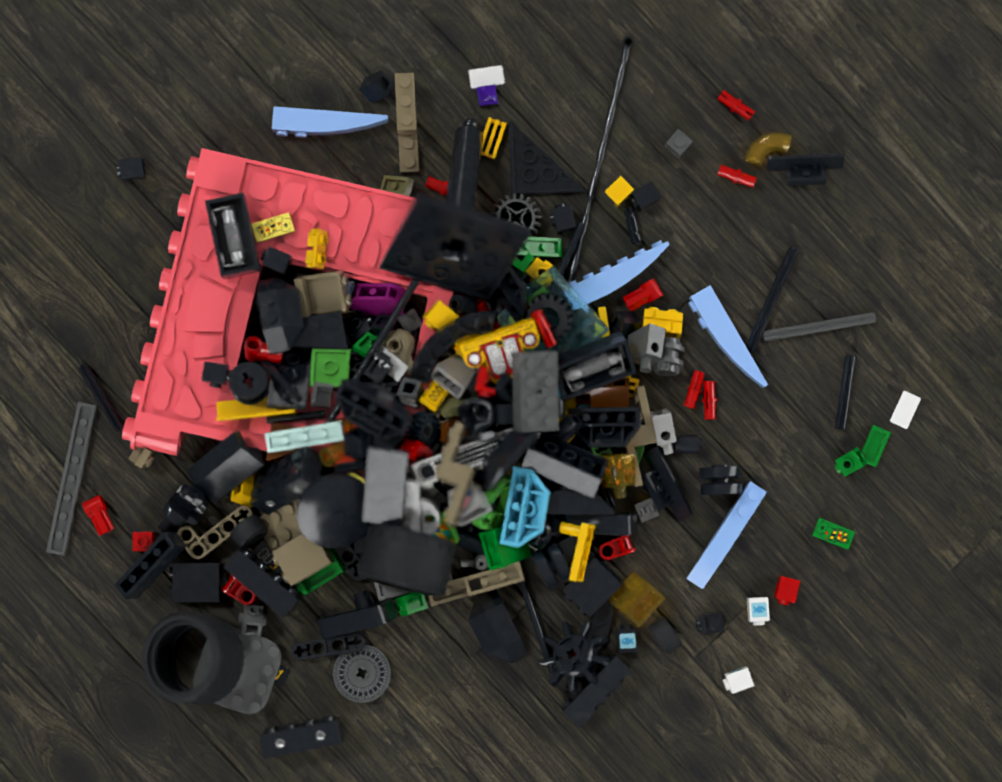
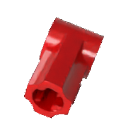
(645, 294)
(261, 351)
(96, 510)

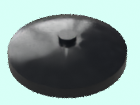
(332, 511)

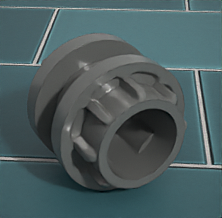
(669, 363)

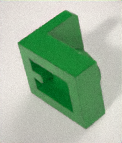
(364, 344)
(410, 603)

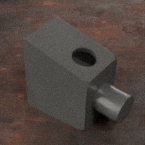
(646, 346)

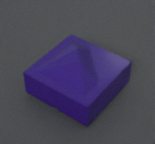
(487, 95)

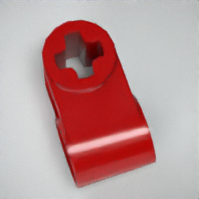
(618, 547)
(237, 591)

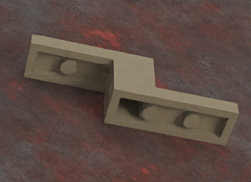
(407, 122)
(645, 434)
(454, 474)
(479, 583)

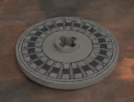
(375, 680)

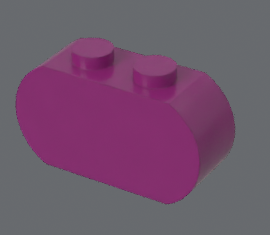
(376, 298)

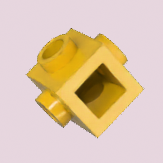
(536, 267)

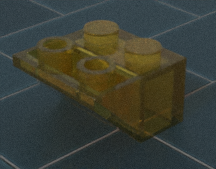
(636, 599)

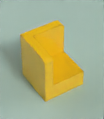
(619, 191)

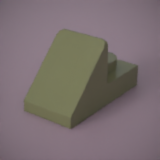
(397, 184)

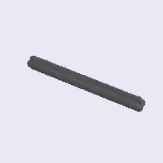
(820, 326)

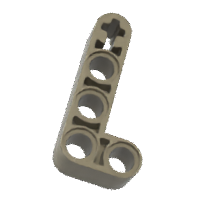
(219, 529)

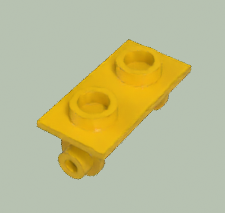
(318, 240)

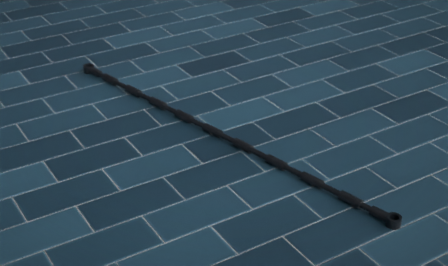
(601, 153)

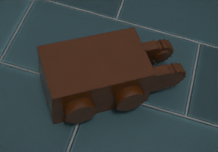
(610, 395)

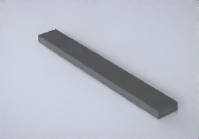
(71, 478)

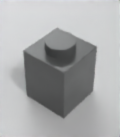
(678, 144)

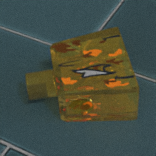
(619, 473)

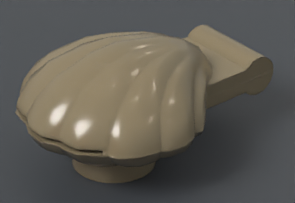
(402, 345)

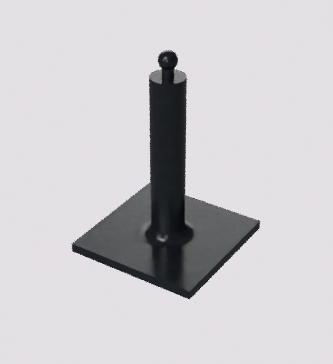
(451, 241)

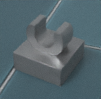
(646, 510)

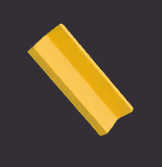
(236, 410)

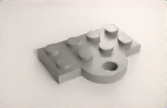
(416, 508)

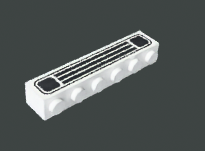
(468, 455)

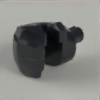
(183, 508)

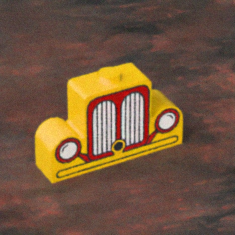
(497, 347)

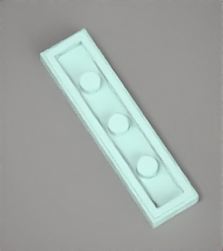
(304, 436)

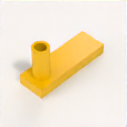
(585, 536)

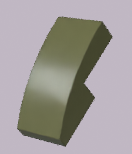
(449, 406)

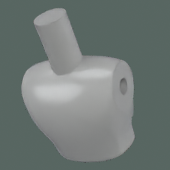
(478, 563)

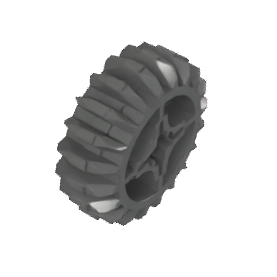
(528, 208)

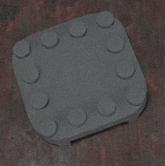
(258, 675)

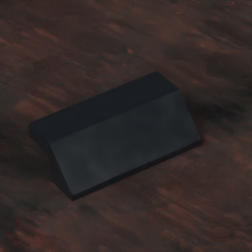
(225, 467)

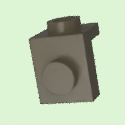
(142, 457)

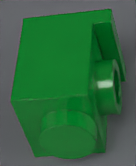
(854, 457)

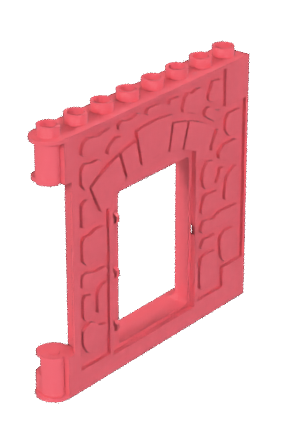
(211, 315)

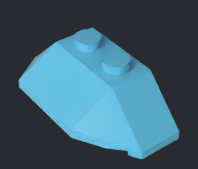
(525, 508)

